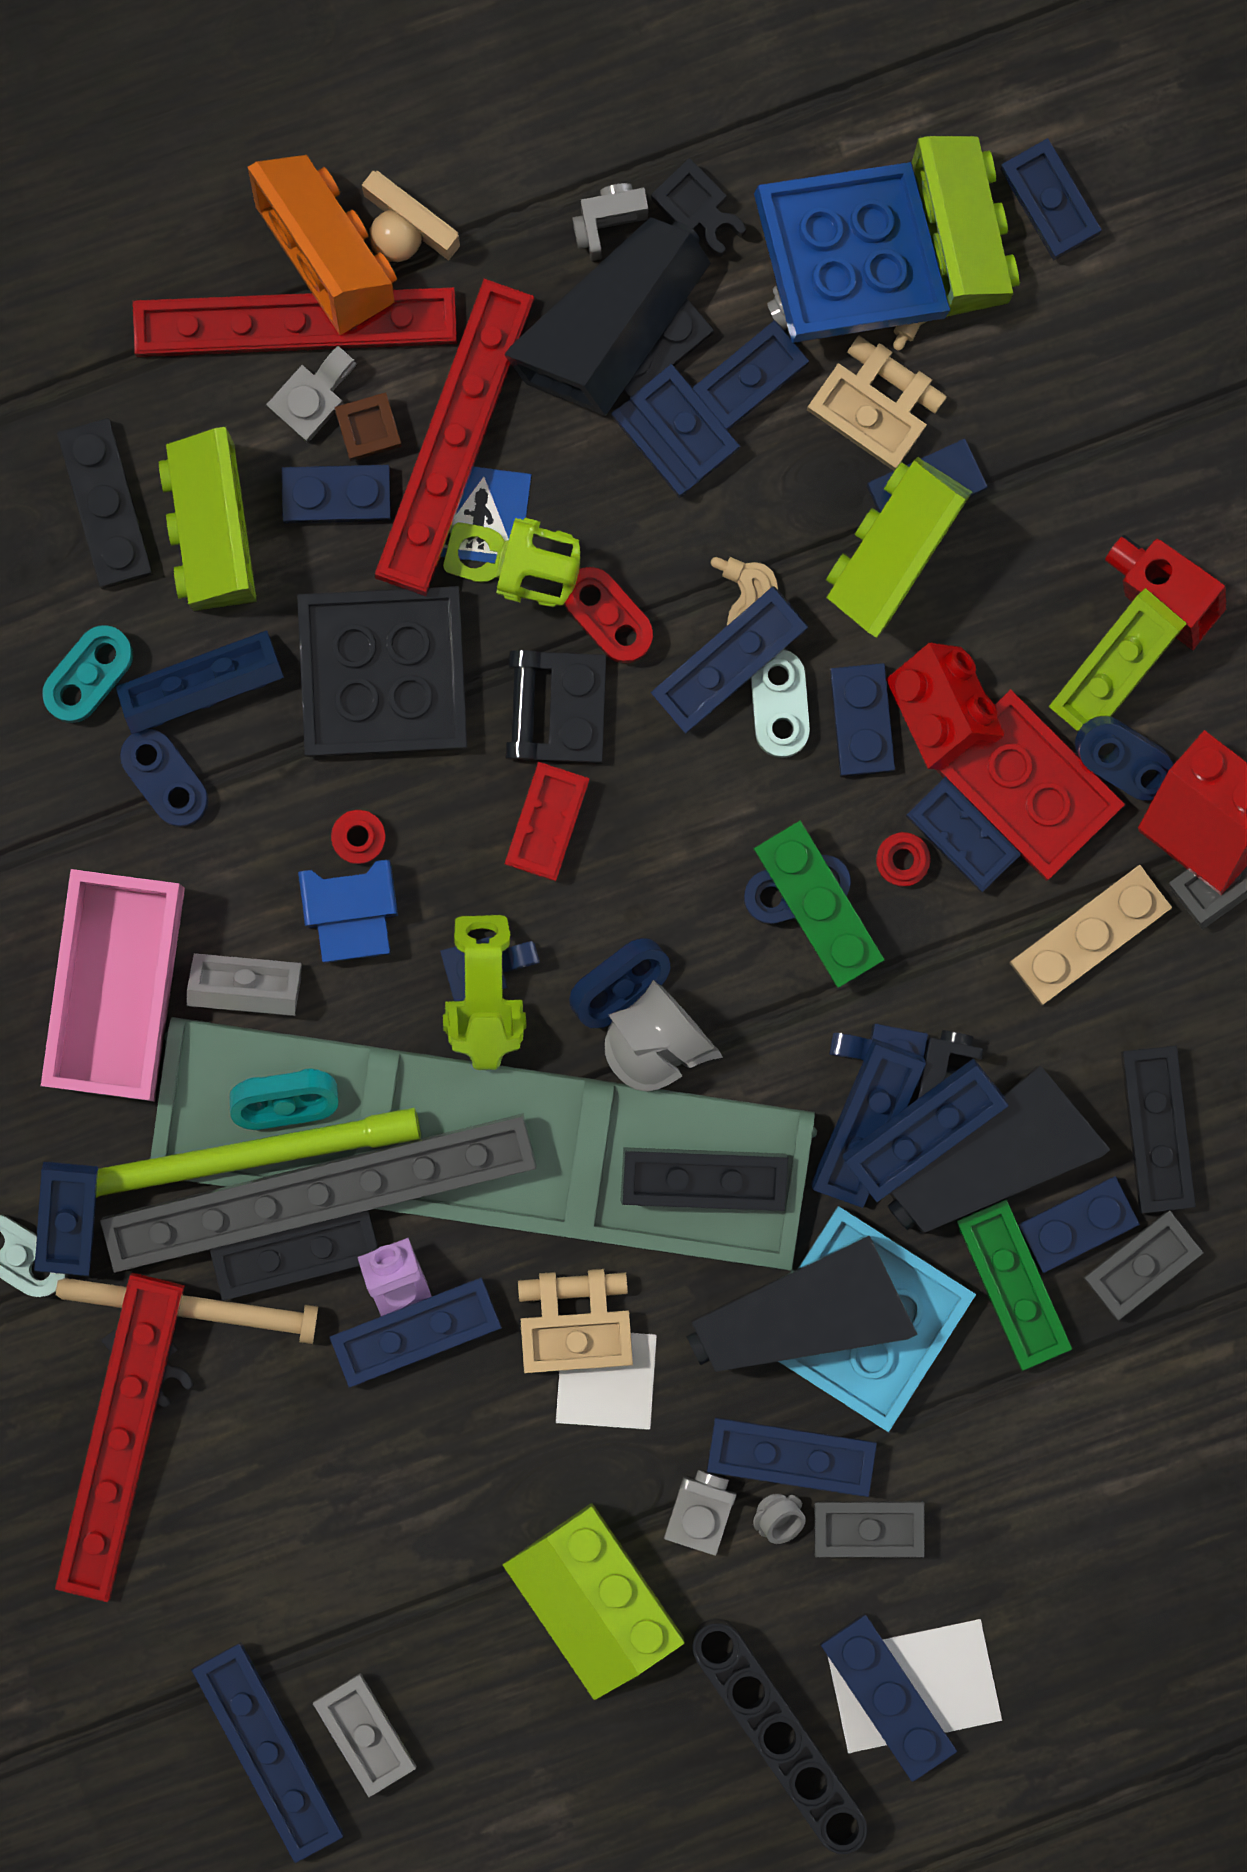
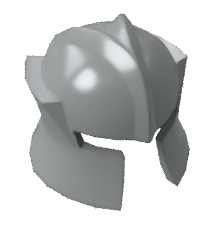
(653, 1039)

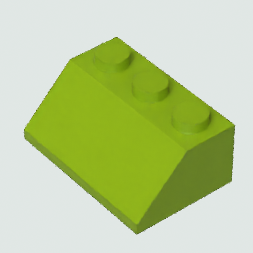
(964, 222)
(208, 521)
(896, 544)
(594, 1602)

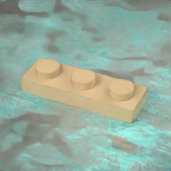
(1090, 935)

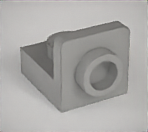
(700, 1512)

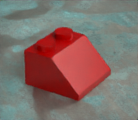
(1203, 813)

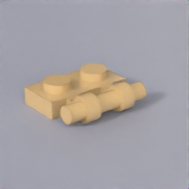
(868, 416)
(575, 1339)

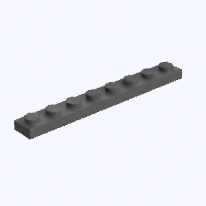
(318, 1193)

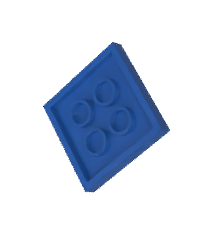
(851, 252)

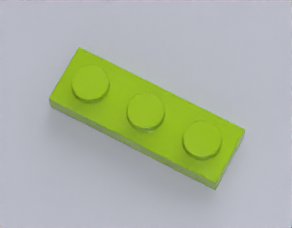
(1118, 661)

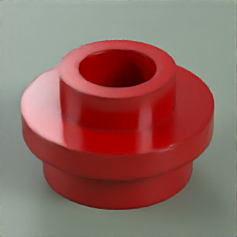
(915, 847)
(363, 853)

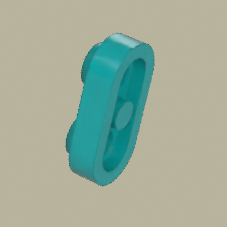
(84, 671)
(283, 1099)

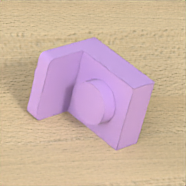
(394, 1276)

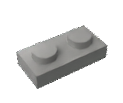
(244, 984)
(364, 1735)

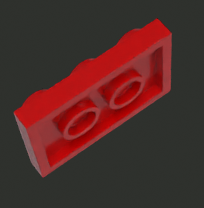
(1033, 788)

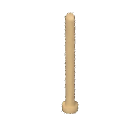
(201, 1308)

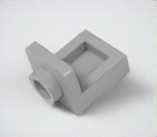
(614, 207)

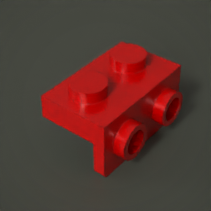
(944, 703)

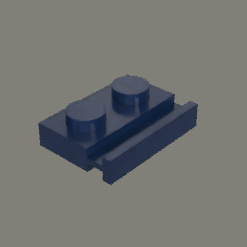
(675, 431)

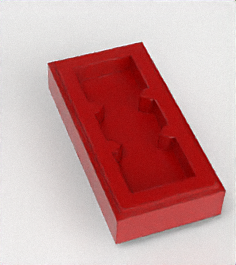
(547, 821)

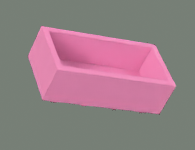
(112, 985)

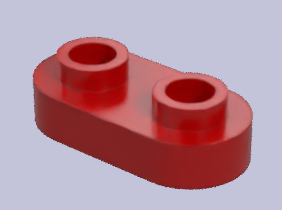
(609, 615)

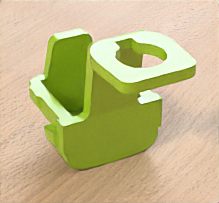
(517, 559)
(484, 1022)

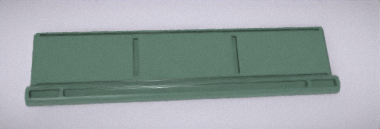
(571, 1121)

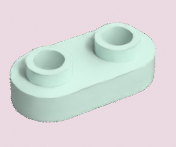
(781, 703)
(17, 1260)

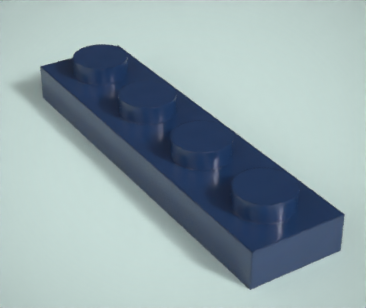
(267, 1752)

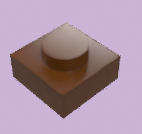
(368, 426)

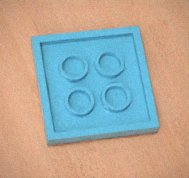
(884, 1376)

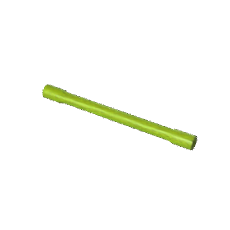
(372, 1132)

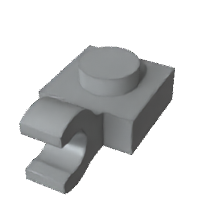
(309, 399)

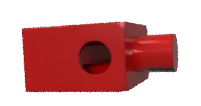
(1189, 589)

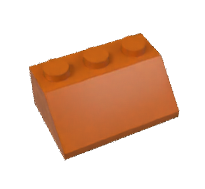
(322, 239)

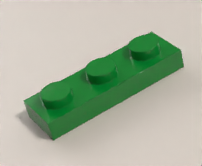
(818, 904)
(1013, 1285)

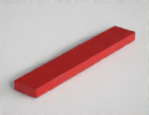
(287, 324)
(454, 438)
(119, 1437)

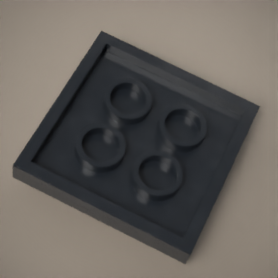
(382, 672)

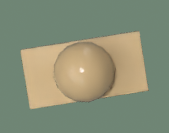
(404, 223)

